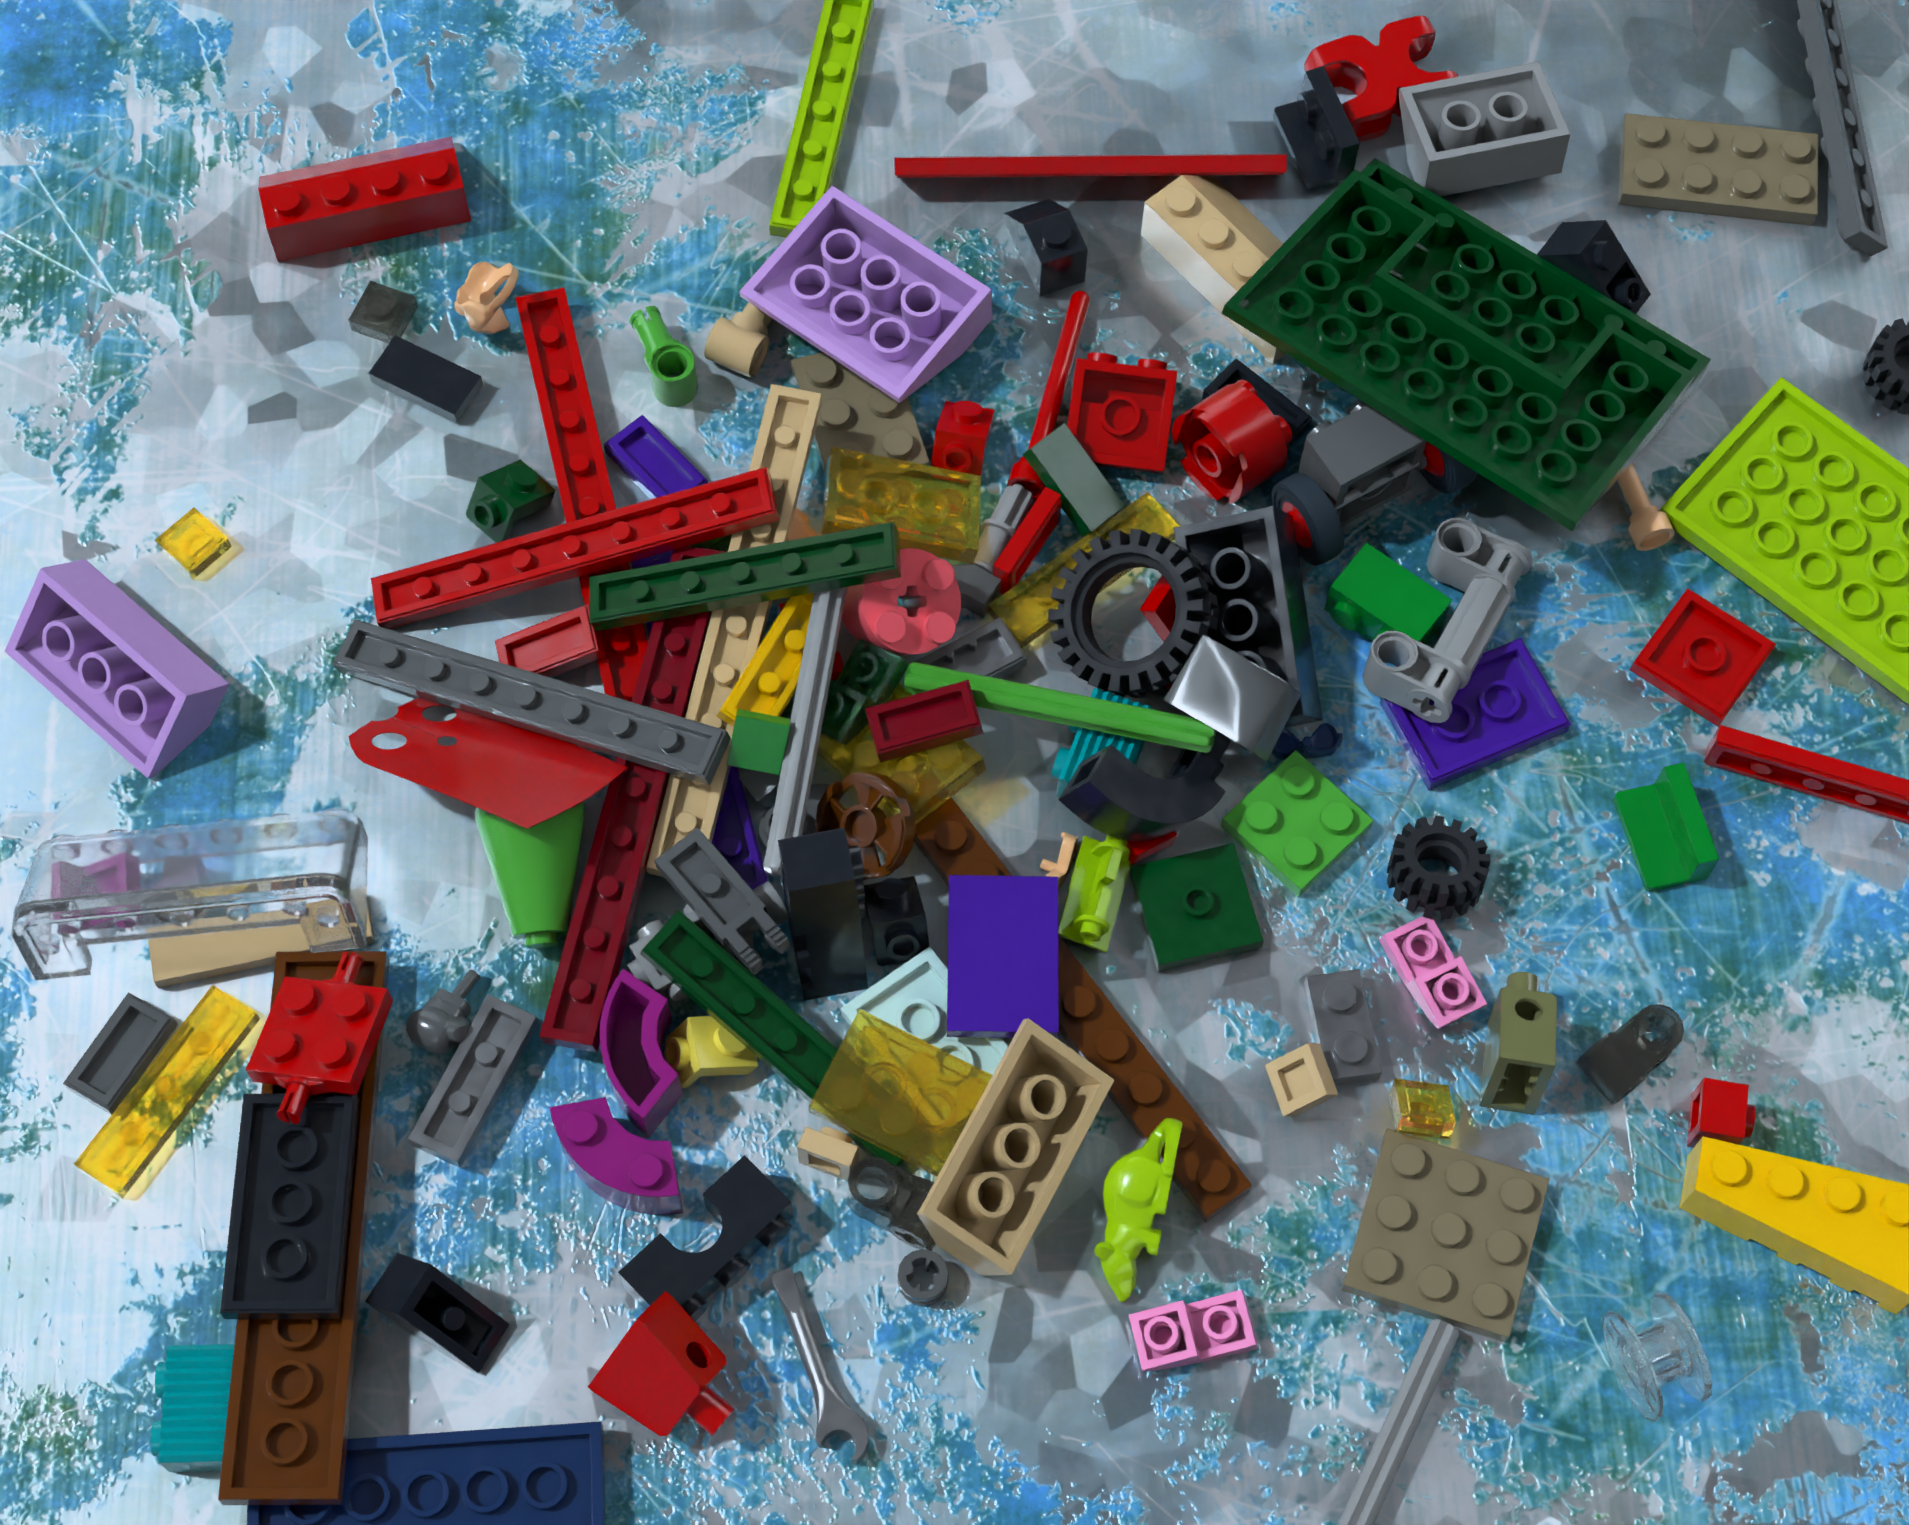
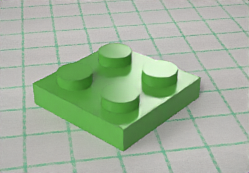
(1296, 823)

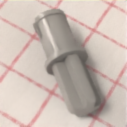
(1002, 525)

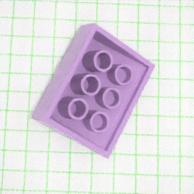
(870, 296)

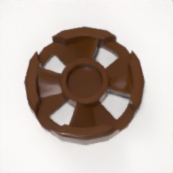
(867, 823)

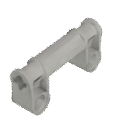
(1489, 590)

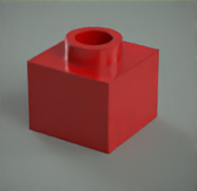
(1720, 1112)

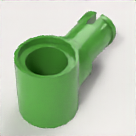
(663, 357)

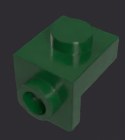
(507, 497)

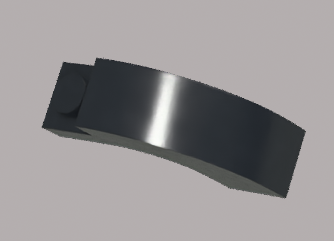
(1135, 806)

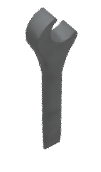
(833, 1412)

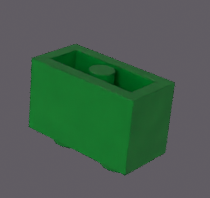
(1384, 596)

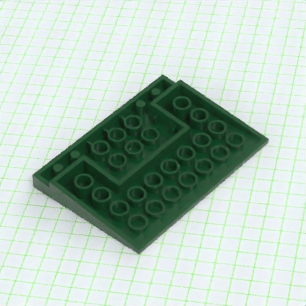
(1469, 341)

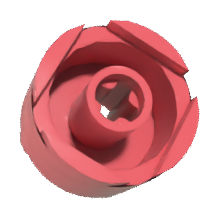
(929, 608)

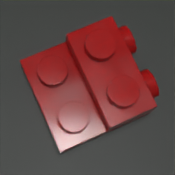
(1122, 411)

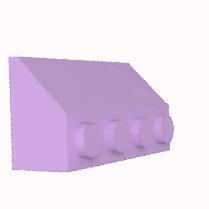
(114, 665)

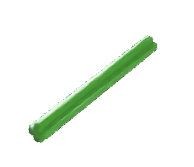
(1068, 708)

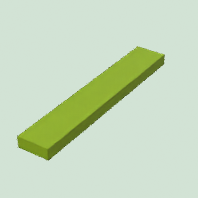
(821, 111)

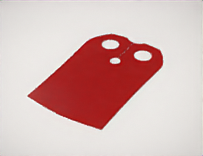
(490, 766)

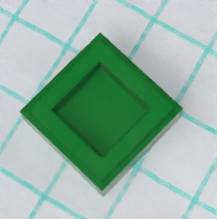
(758, 742)

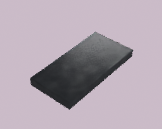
(291, 1209)

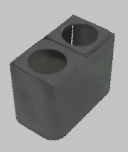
(1234, 696)

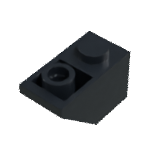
(1597, 259)

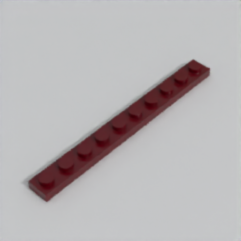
(622, 842)

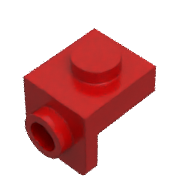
(962, 437)

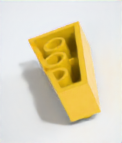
(1807, 1213)

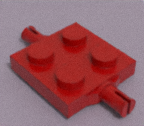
(319, 1036)

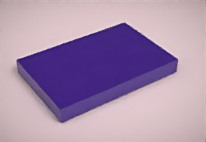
(1491, 718)
(1002, 955)

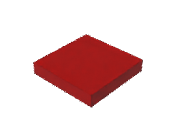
(1702, 657)

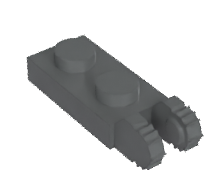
(719, 897)

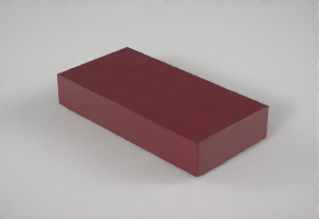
(924, 721)

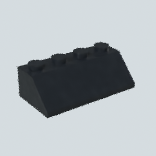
(1259, 596)

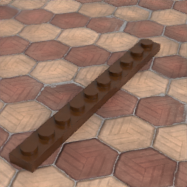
(1101, 1034)

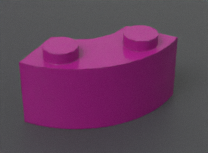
(631, 1050)
(616, 1163)

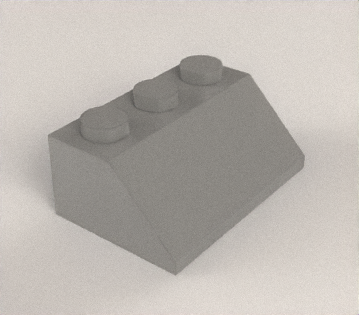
(1483, 129)

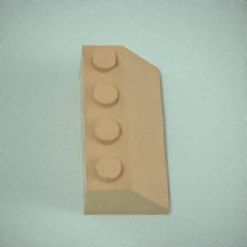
(1210, 242)
(1013, 1152)

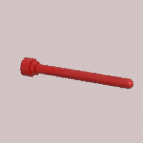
(1054, 391)

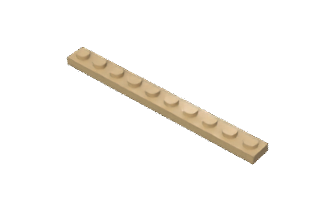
(738, 631)

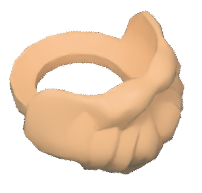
(476, 296)

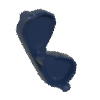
(1321, 743)

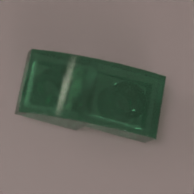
(863, 683)

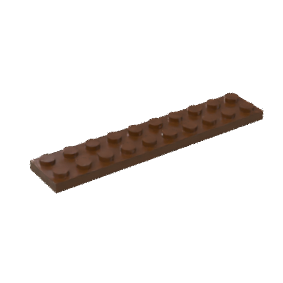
(297, 1374)

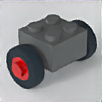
(1352, 471)

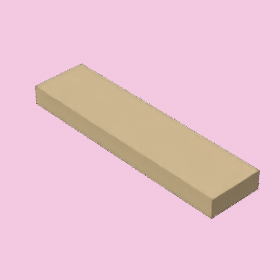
(220, 953)

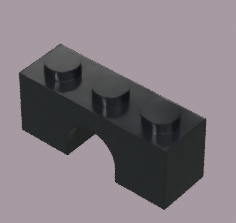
(751, 1217)

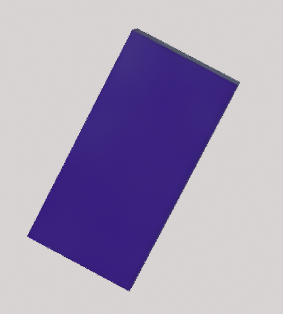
(652, 460)

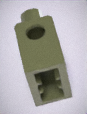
(1519, 1046)

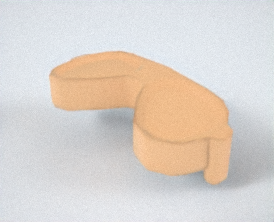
(1065, 859)

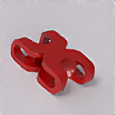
(1378, 71)

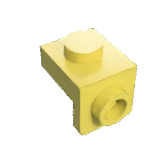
(706, 1049)

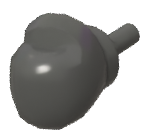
(443, 1018)

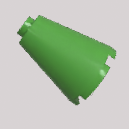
(534, 872)

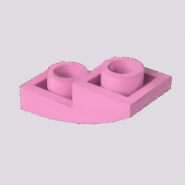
(1431, 973)
(1193, 1332)

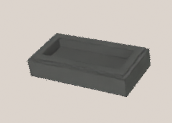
(120, 1053)

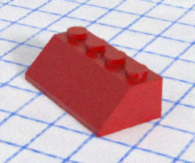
(363, 199)

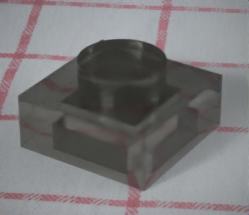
(383, 312)

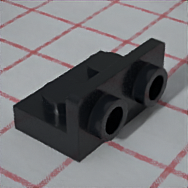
(1318, 132)

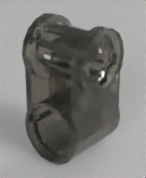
(1626, 1056)
(898, 1207)

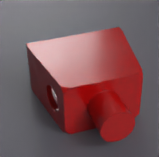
(665, 1372)

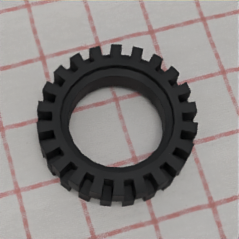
(1085, 582)

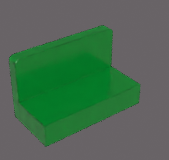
(1667, 830)

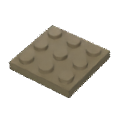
(1445, 1235)

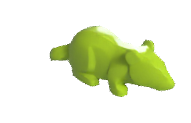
(1132, 1195)

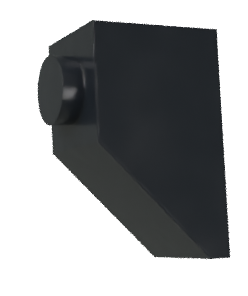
(1048, 245)
(437, 1311)

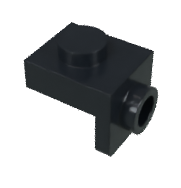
(896, 920)

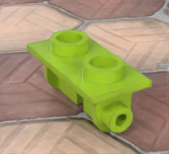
(1095, 892)

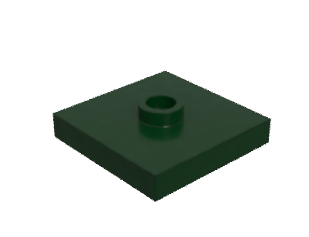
(1195, 907)

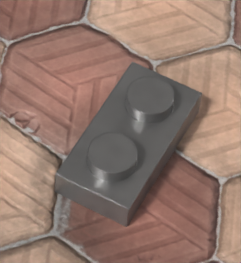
(1343, 1025)

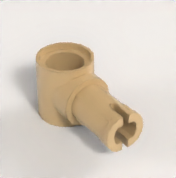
(740, 342)

